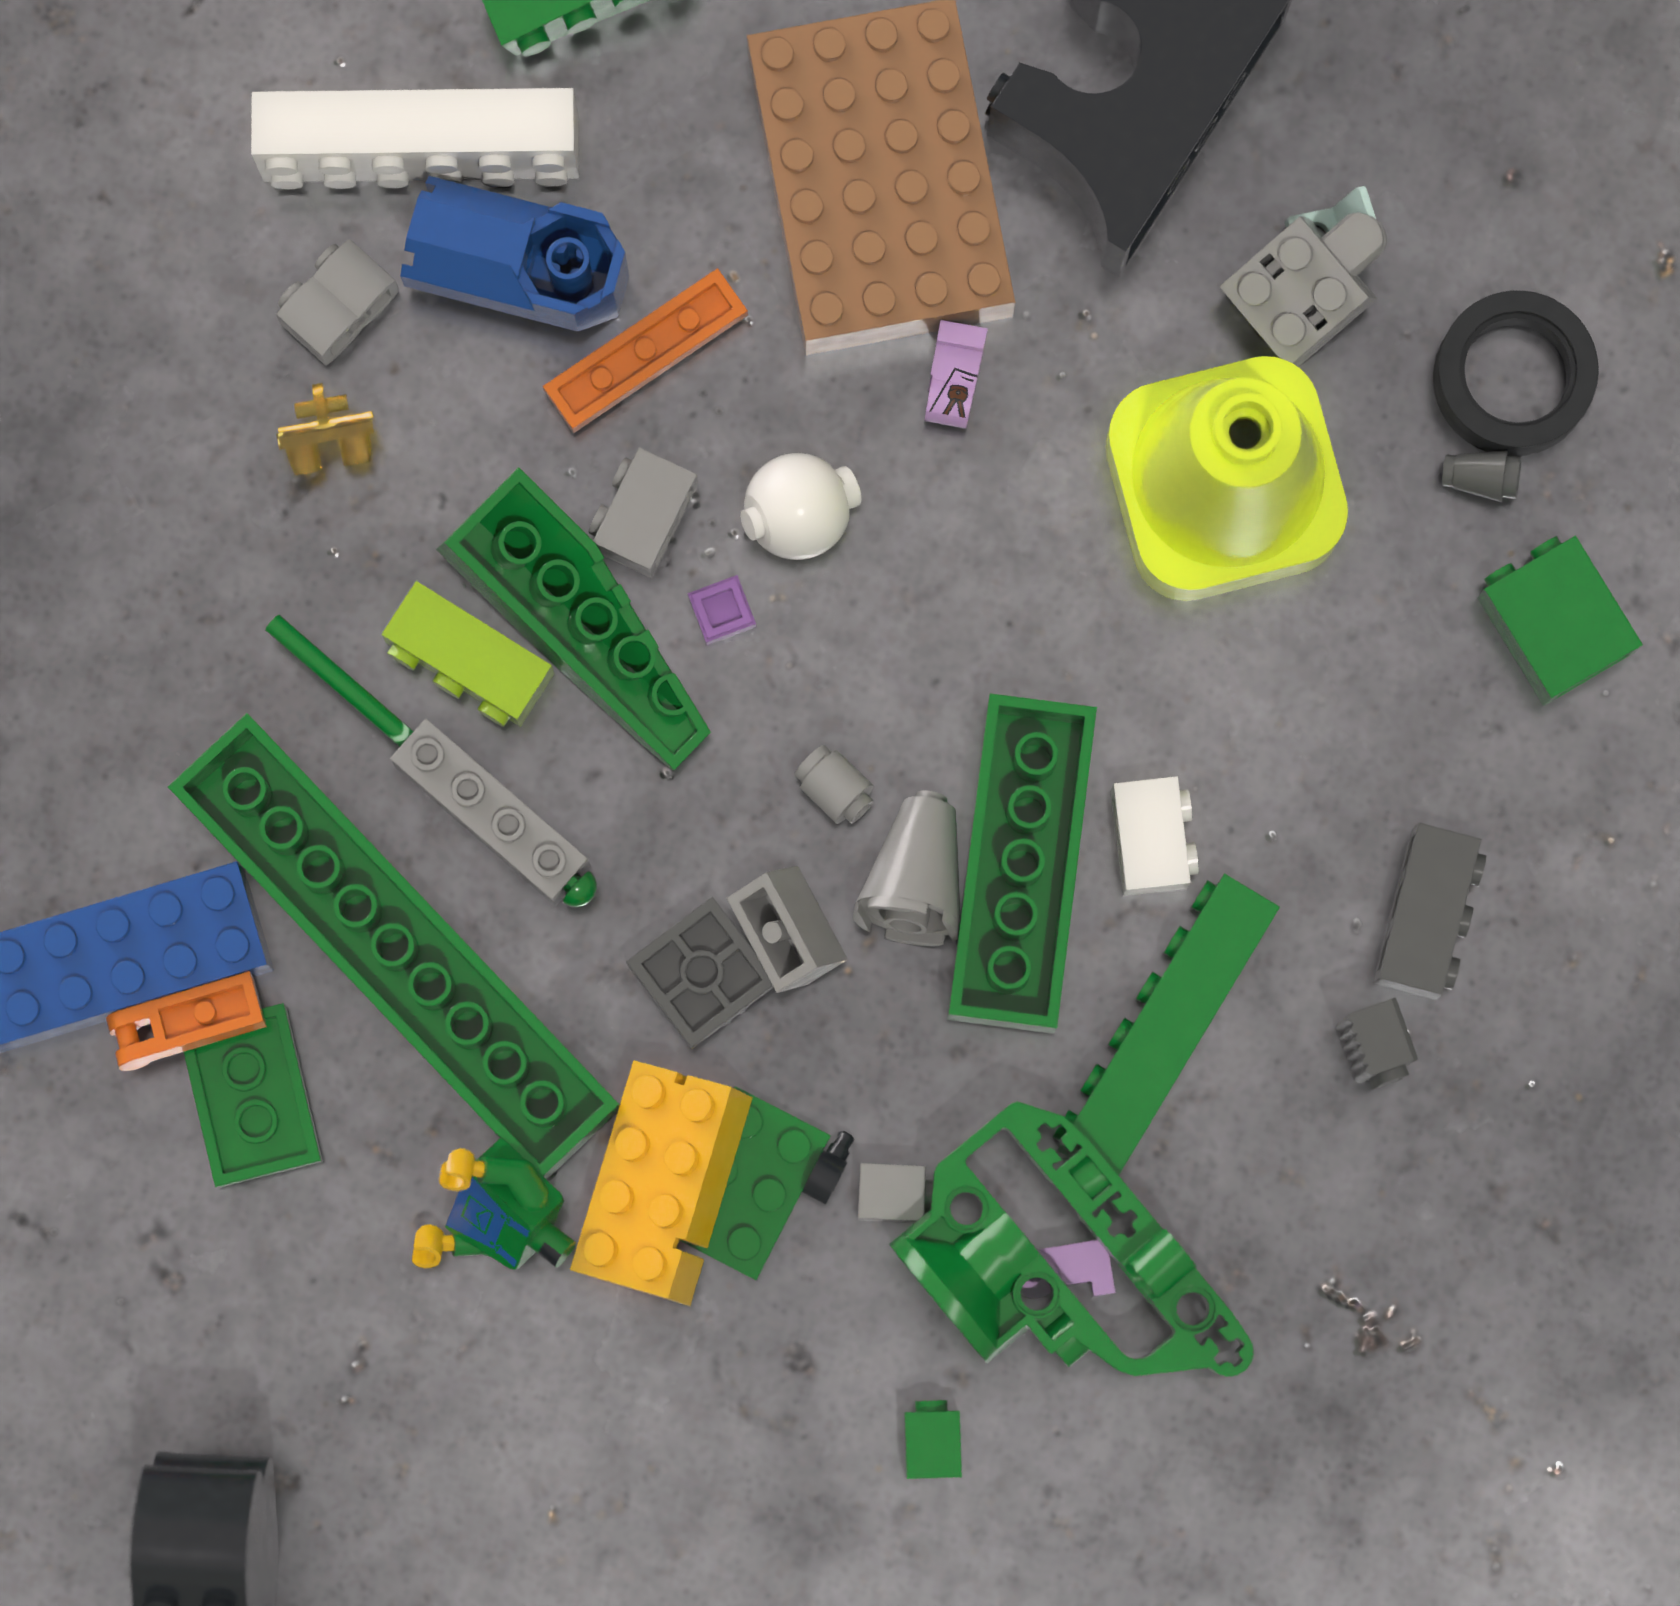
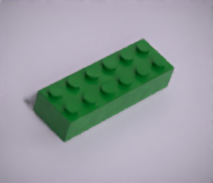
(1022, 863)

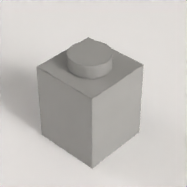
(893, 1193)

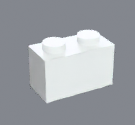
(1152, 835)

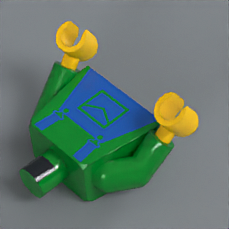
(498, 1213)

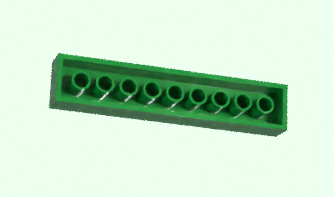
(394, 947)

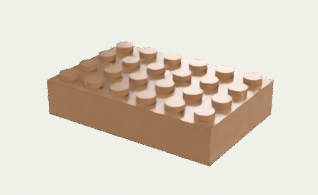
(880, 176)

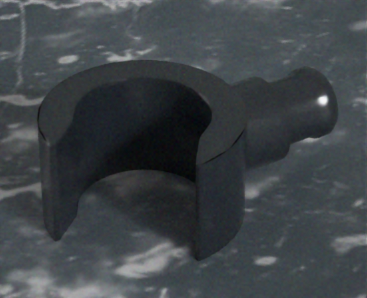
(829, 1168)

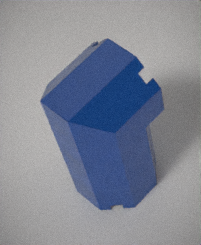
(515, 255)

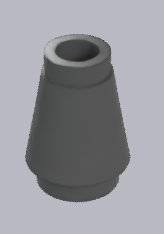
(1484, 474)

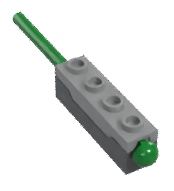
(460, 786)

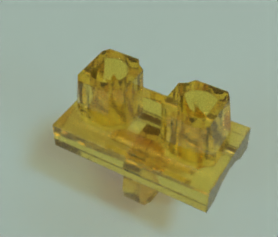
(304, 438)

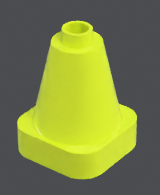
(1226, 478)

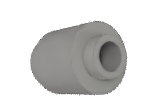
(835, 785)

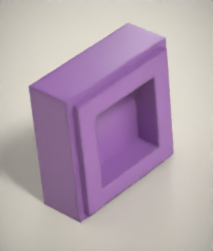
(721, 610)

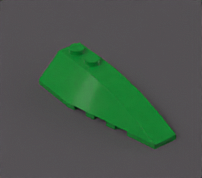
(570, 607)

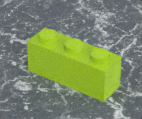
(466, 656)

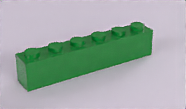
(1171, 1021)

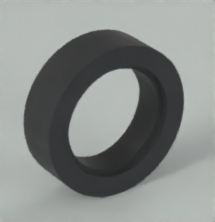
(1533, 312)

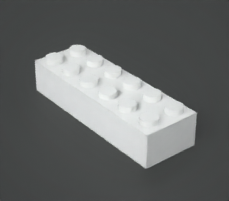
(415, 136)

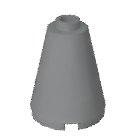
(915, 875)

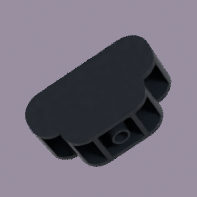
(205, 1532)

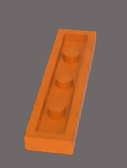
(645, 350)

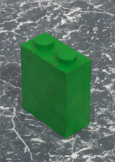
(1558, 618)

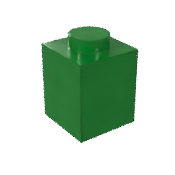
(932, 1441)

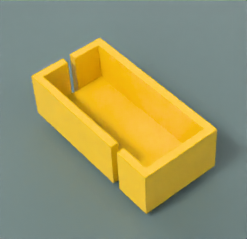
(661, 1182)

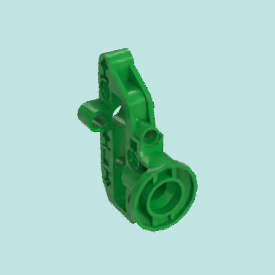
(982, 1266)

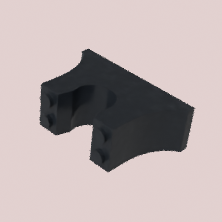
(1134, 144)

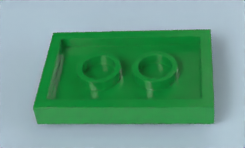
(253, 1103)
(763, 1186)

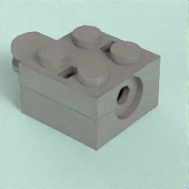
(1305, 280)

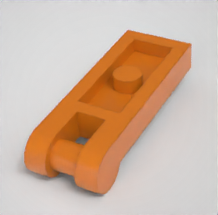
(186, 1020)

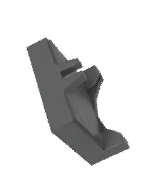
(701, 972)

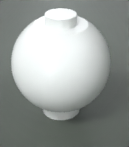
(799, 505)

